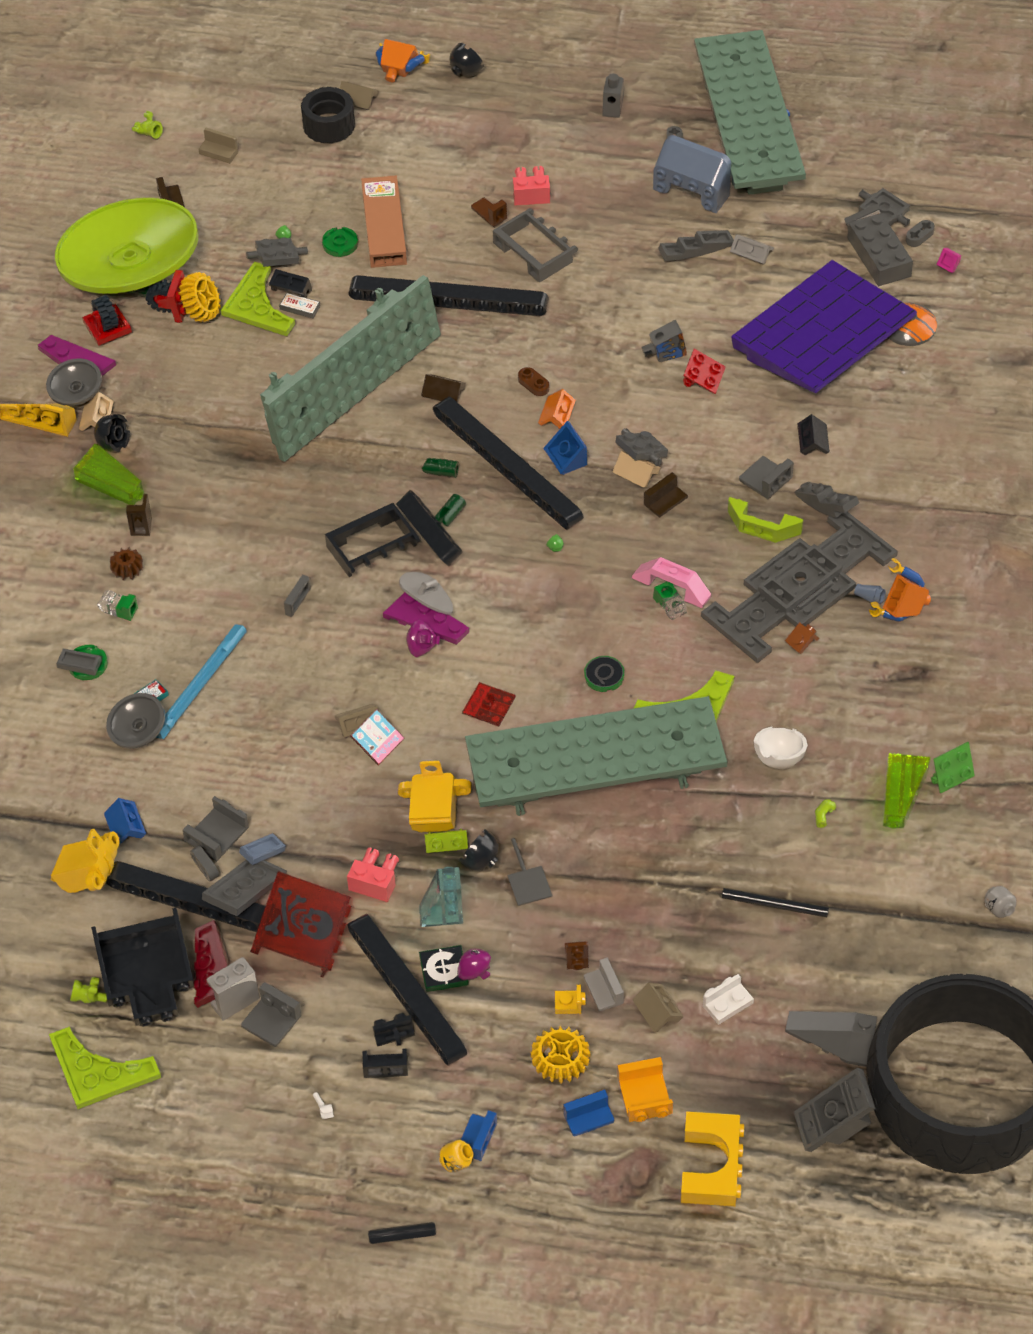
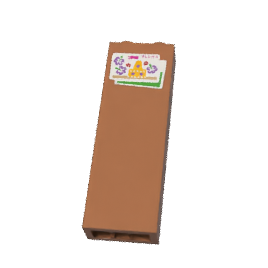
(384, 221)

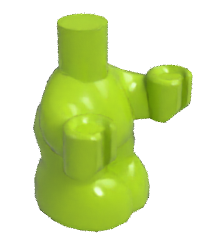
(148, 127)
(87, 993)

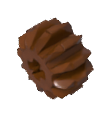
(126, 563)

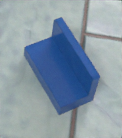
(124, 820)
(588, 1113)
(479, 1132)

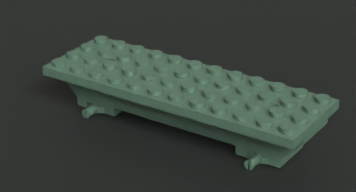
(749, 111)
(350, 368)
(595, 752)

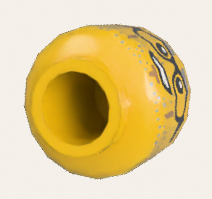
(456, 1156)

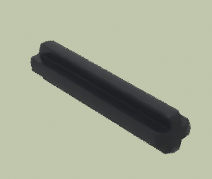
(402, 1232)

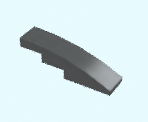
(701, 244)

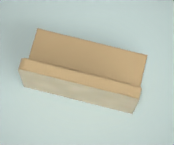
(95, 409)
(635, 470)

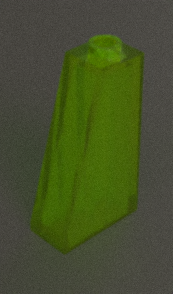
(108, 476)
(903, 783)

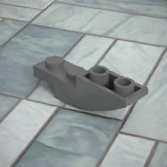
(825, 500)

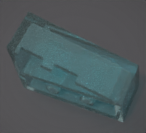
(442, 899)

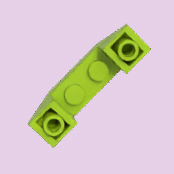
(788, 528)

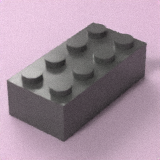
(880, 249)

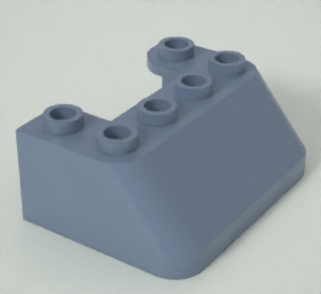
(695, 170)

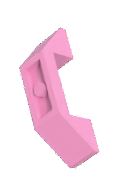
(696, 591)

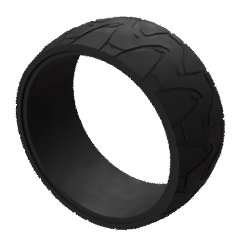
(927, 1139)

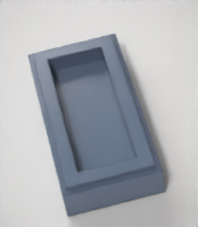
(262, 849)

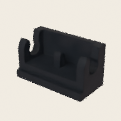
(290, 282)
(385, 1065)

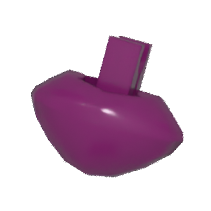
(421, 638)
(473, 964)

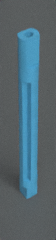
(202, 677)

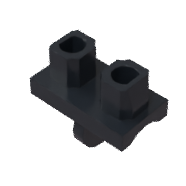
(393, 1030)

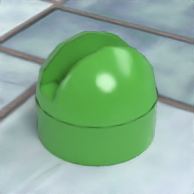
(283, 231)
(555, 543)

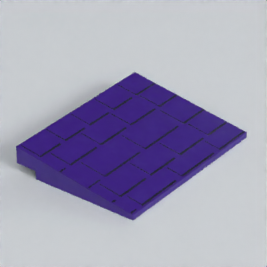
(821, 327)

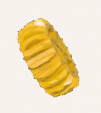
(199, 297)
(557, 1065)

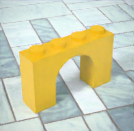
(721, 1186)

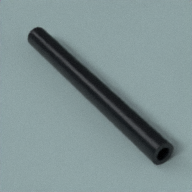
(774, 902)

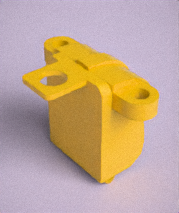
(433, 798)
(86, 862)

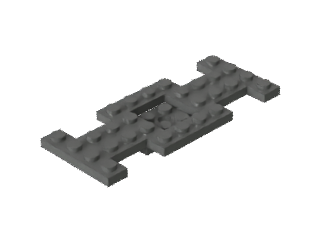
(779, 594)

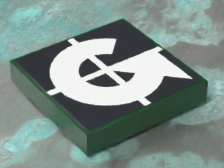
(441, 967)

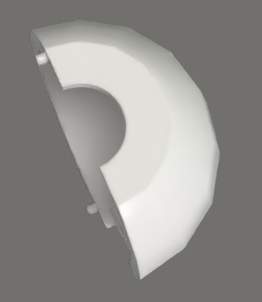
(780, 747)

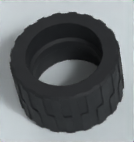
(325, 101)

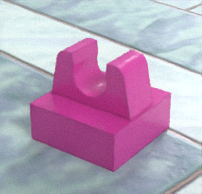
(949, 260)

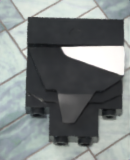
(145, 967)

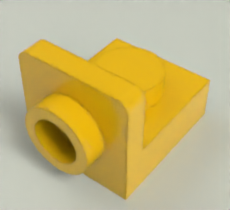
(569, 1001)

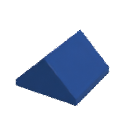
(567, 449)

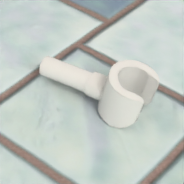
(325, 1110)

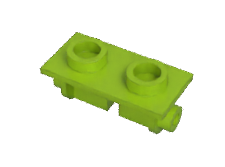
(446, 841)

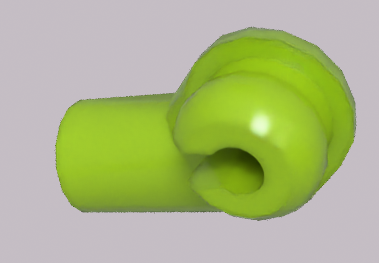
(821, 811)

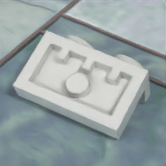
(727, 999)

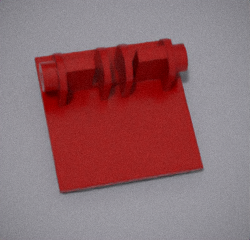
(703, 371)

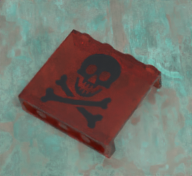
(302, 921)

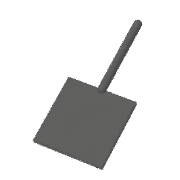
(528, 884)

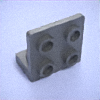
(766, 476)
(272, 1015)

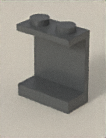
(218, 829)

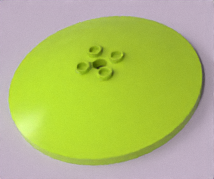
(126, 245)

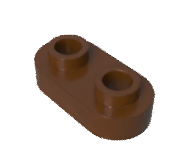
(531, 379)

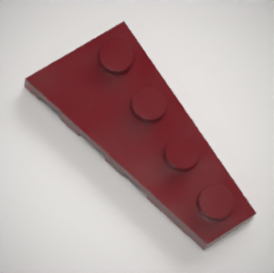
(209, 960)

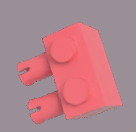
(531, 189)
(373, 880)

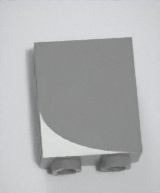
(233, 988)

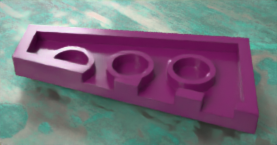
(62, 350)
(408, 610)

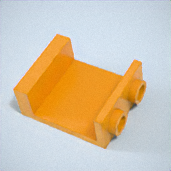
(644, 1090)

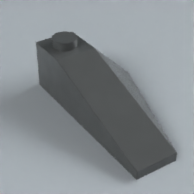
(839, 1033)

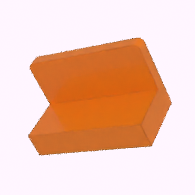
(557, 408)

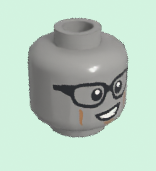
(1000, 901)

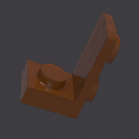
(491, 212)
(576, 955)

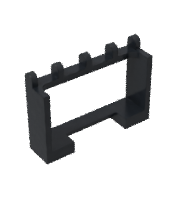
(383, 517)

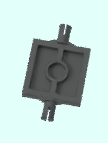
(889, 205)
(276, 252)
(641, 446)

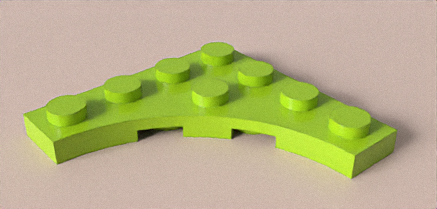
(252, 305)
(716, 688)
(96, 1077)

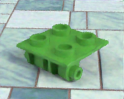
(953, 767)

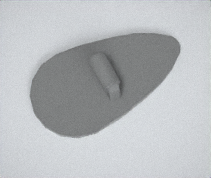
(426, 591)

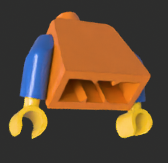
(399, 58)
(905, 595)

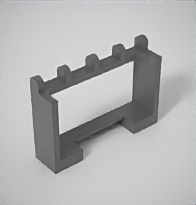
(539, 272)

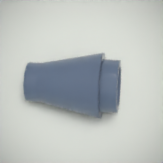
(870, 593)

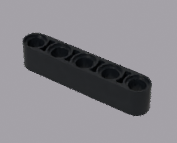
(429, 527)

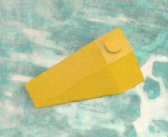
(45, 417)

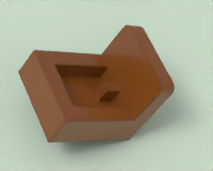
(801, 637)

